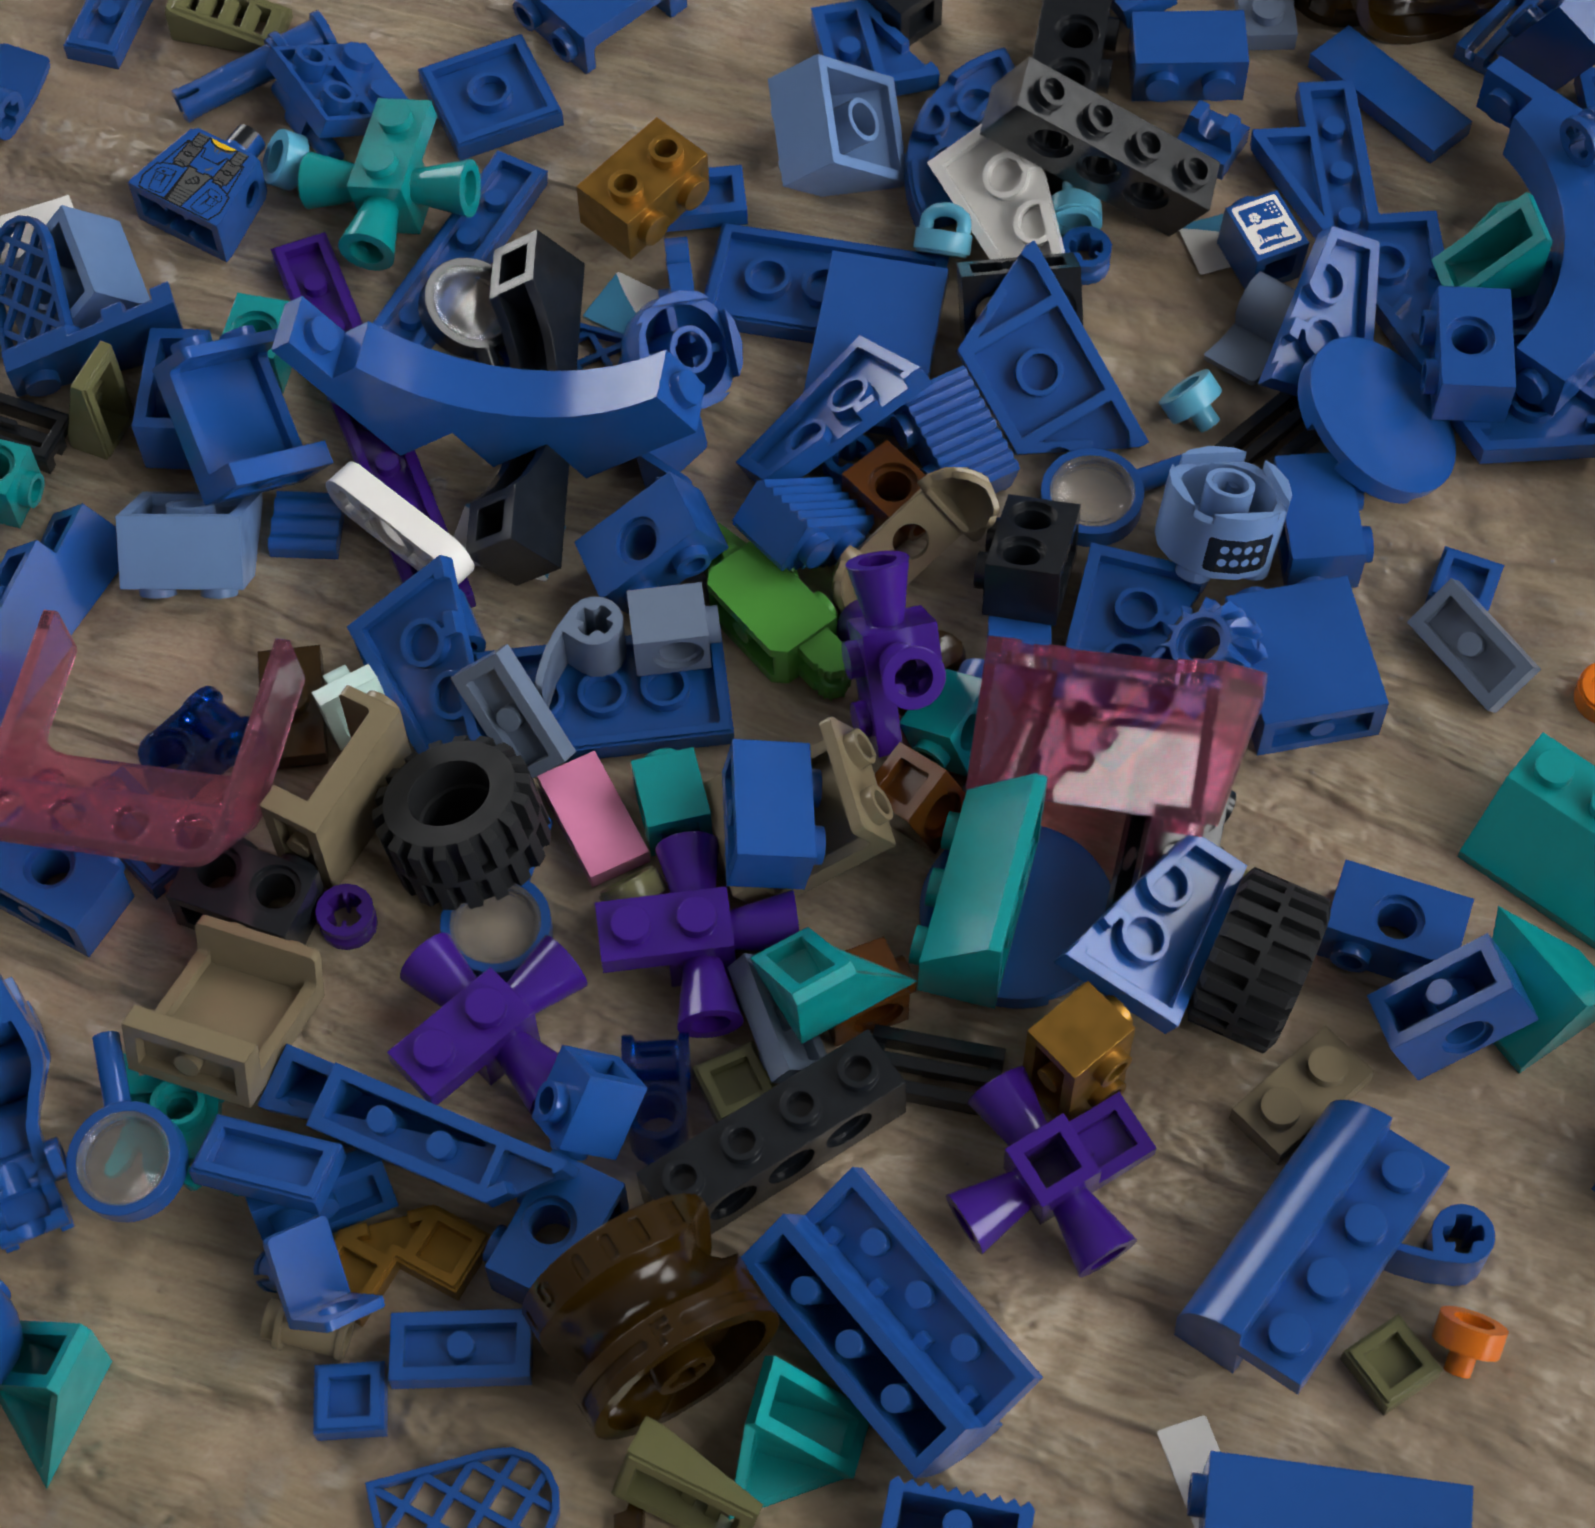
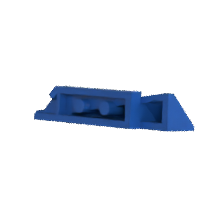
(57, 574)
(408, 1130)

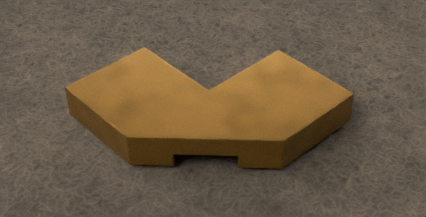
(423, 1243)

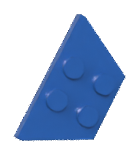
(1043, 368)

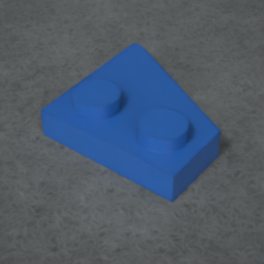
(860, 37)

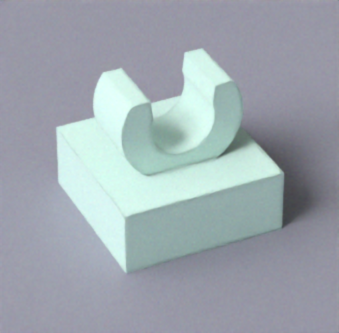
(329, 701)

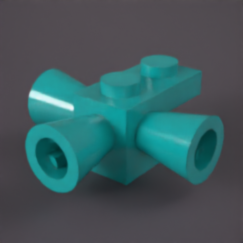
(389, 182)

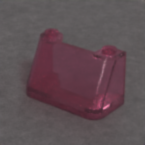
(1116, 729)

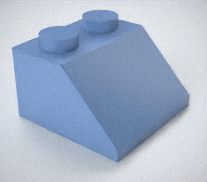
(836, 128)
(94, 268)
(183, 545)

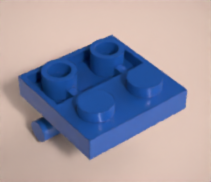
(329, 90)

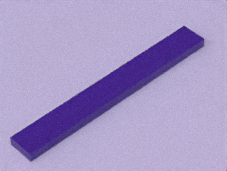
(312, 271)

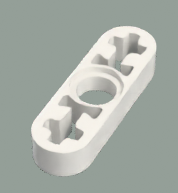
(394, 520)

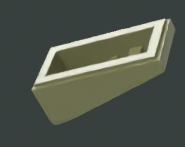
(193, 22)
(99, 405)
(680, 1484)

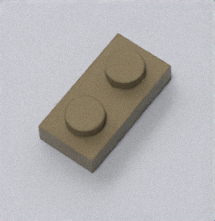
(1298, 1091)

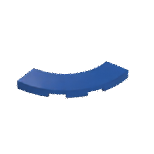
(944, 119)

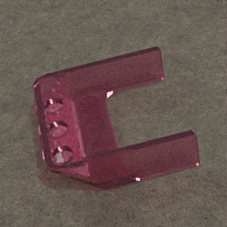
(128, 806)

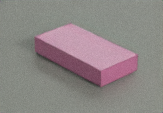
(593, 818)

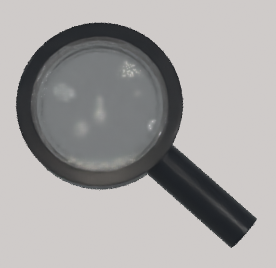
(459, 311)

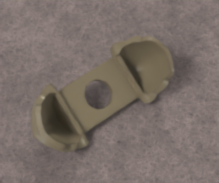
(946, 506)

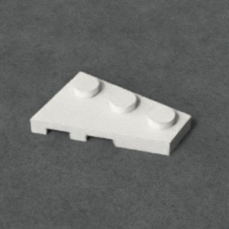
(1001, 194)

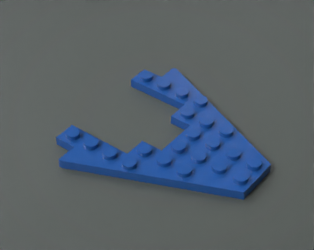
(1330, 183)

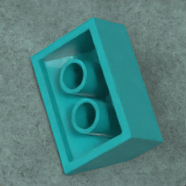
(1542, 836)
(979, 890)

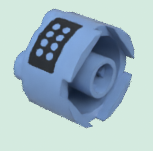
(1222, 515)

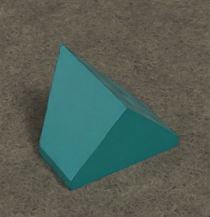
(1500, 251)
(1556, 982)
(821, 983)
(52, 1388)
(797, 1435)

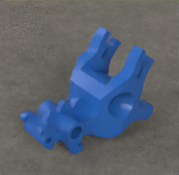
(28, 1163)

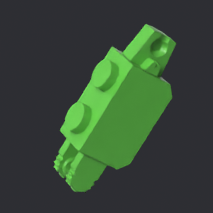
(776, 618)

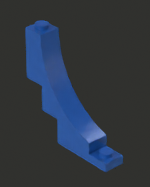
(1560, 348)
(500, 412)

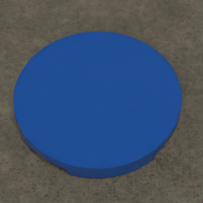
(1375, 420)
(1060, 903)

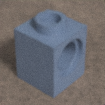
(672, 628)

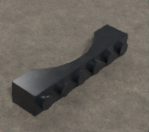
(522, 513)

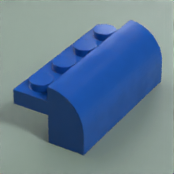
(1312, 1246)
(891, 1324)

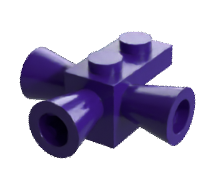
(887, 648)
(692, 932)
(482, 1019)
(1053, 1171)

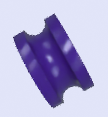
(346, 936)

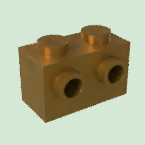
(644, 188)
(1079, 1052)

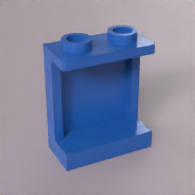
(581, 25)
(234, 416)
(1318, 665)

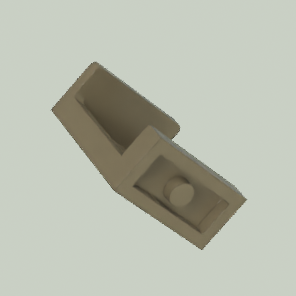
(850, 808)
(338, 816)
(227, 1012)

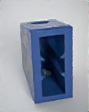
(204, 189)

